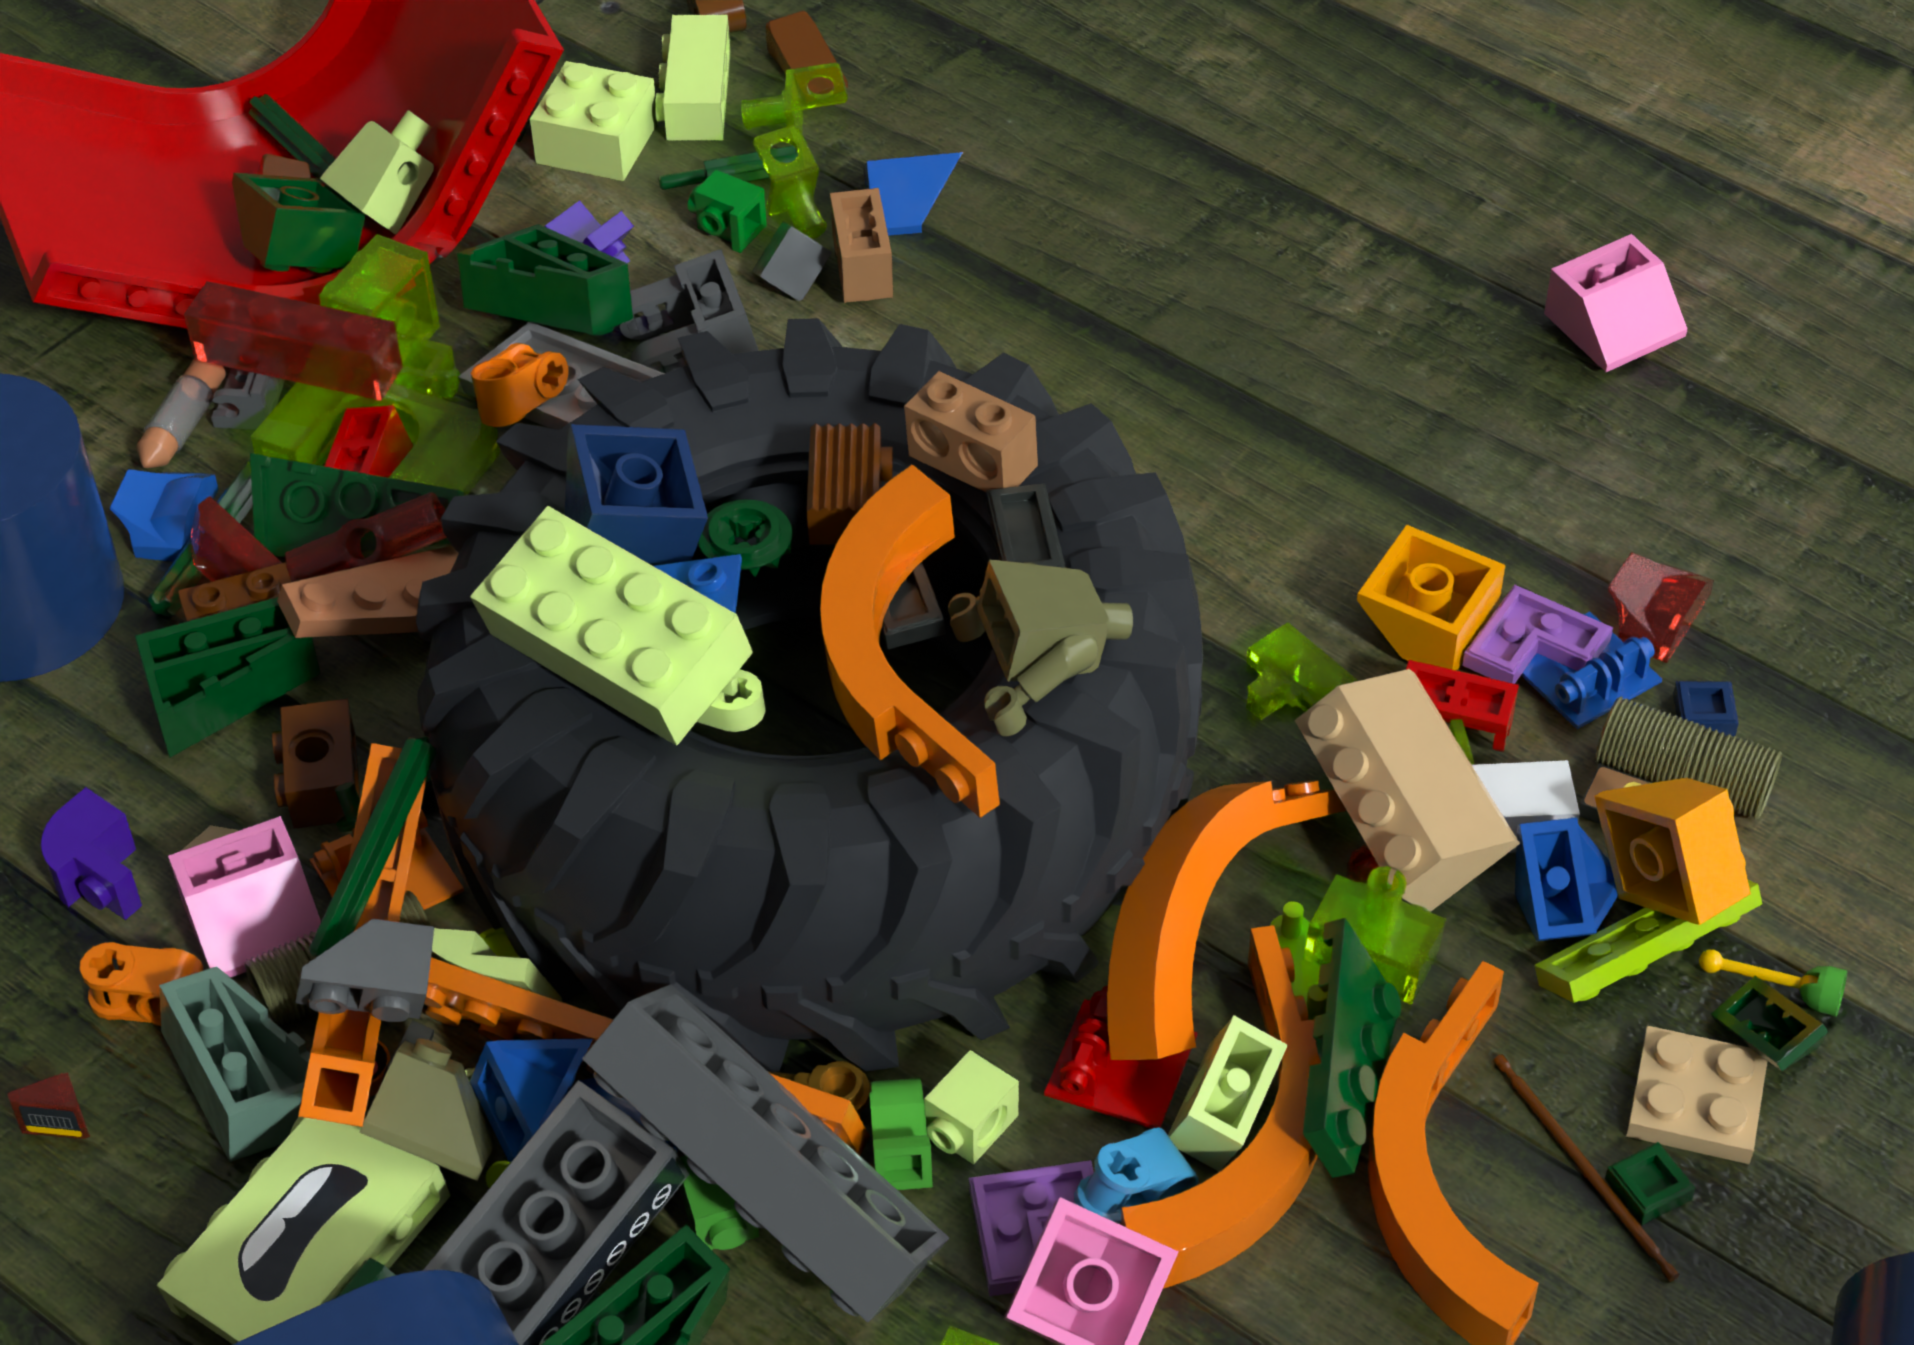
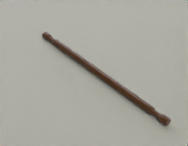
(1586, 1168)

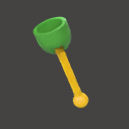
(1820, 986)

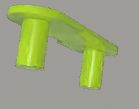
(1292, 933)

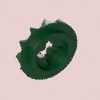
(747, 520)

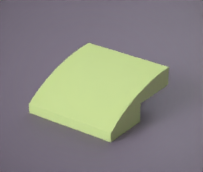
(470, 952)

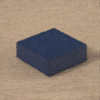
(1707, 704)

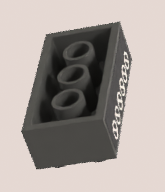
(564, 1213)

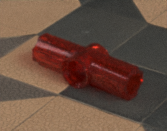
(396, 533)

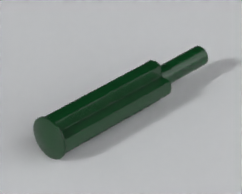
(743, 166)

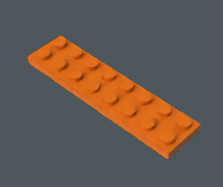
(515, 1012)

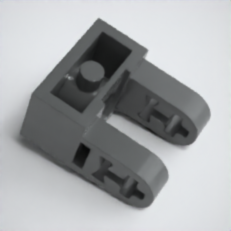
(696, 297)

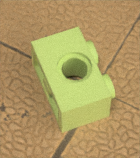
(1226, 1093)

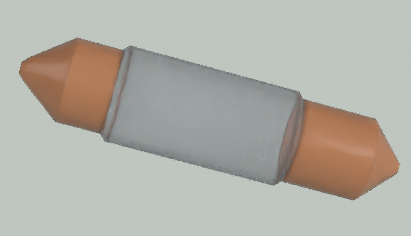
(179, 413)

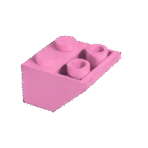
(1615, 303)
(244, 894)

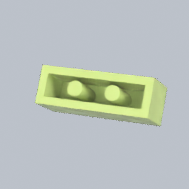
(694, 77)

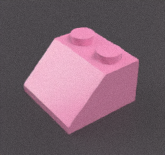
(1089, 1280)

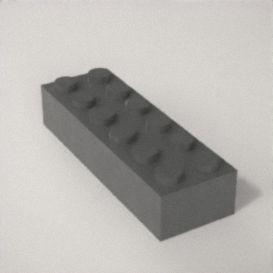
(764, 1151)

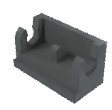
(246, 400)

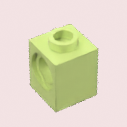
(971, 1107)

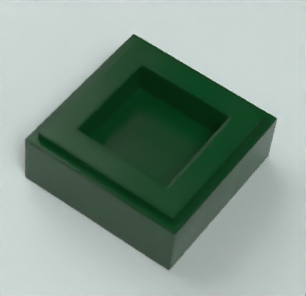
(1650, 1183)

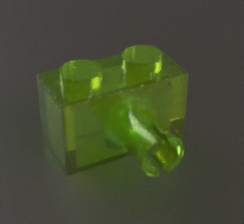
(1396, 934)

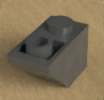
(372, 971)

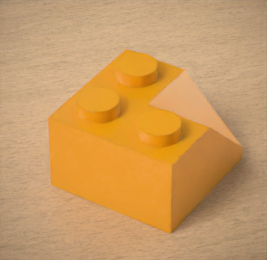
(1431, 597)
(1674, 847)

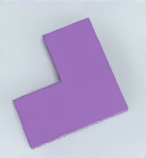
(1529, 626)
(1012, 1213)

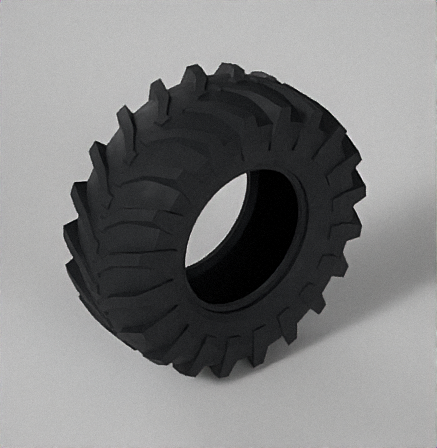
(830, 883)

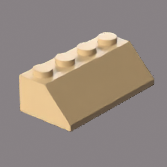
(1407, 785)

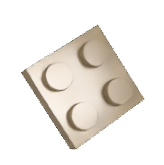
(1697, 1095)

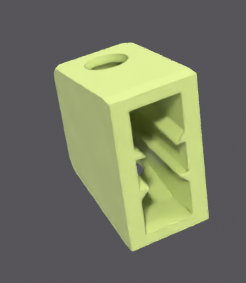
(383, 170)

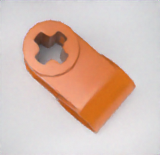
(517, 383)
(135, 986)

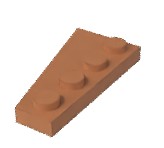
(363, 598)

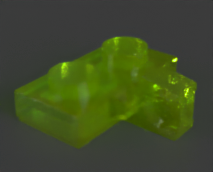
(1290, 672)

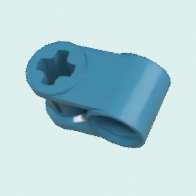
(1135, 1174)

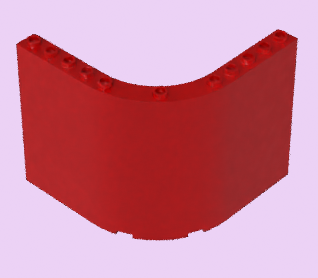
(127, 185)

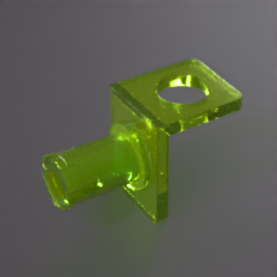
(795, 97)
(792, 182)

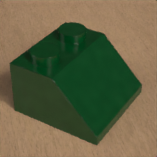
(296, 222)

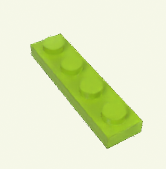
(1628, 948)

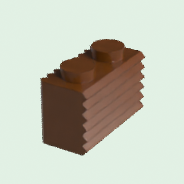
(842, 476)

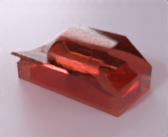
(223, 545)
(1657, 602)

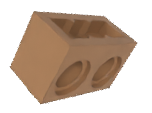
(861, 245)
(971, 434)

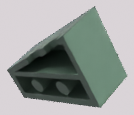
(234, 1060)

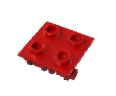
(1119, 1088)

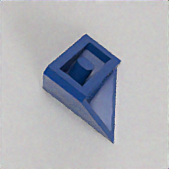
(909, 187)
(1562, 879)
(523, 1084)

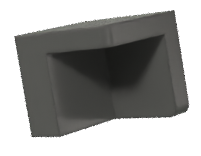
(791, 261)

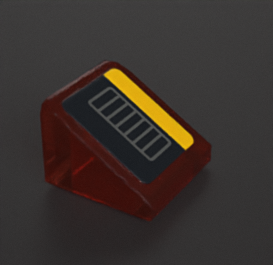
(49, 1108)

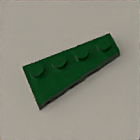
(308, 501)
(1352, 1049)

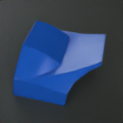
(161, 510)

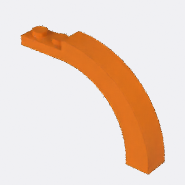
(868, 565)
(1166, 902)
(347, 1042)
(1260, 1185)
(1431, 1246)

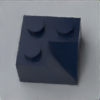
(636, 490)

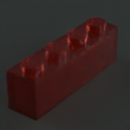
(294, 340)

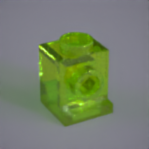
(427, 367)

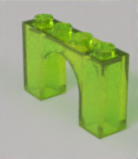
(449, 439)

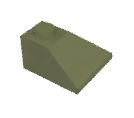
(430, 1110)

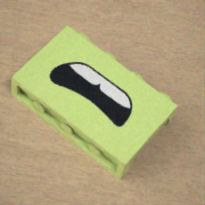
(303, 1229)

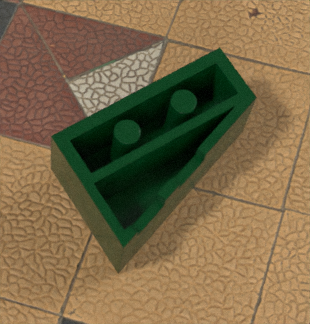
(546, 281)
(222, 669)
(659, 1302)

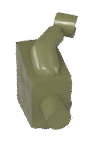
(1042, 629)

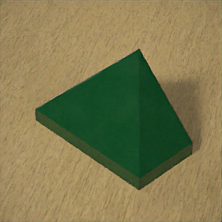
(1770, 1024)

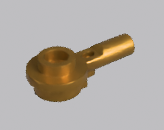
(836, 1079)

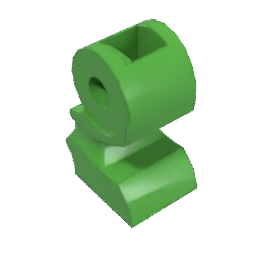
(900, 1133)

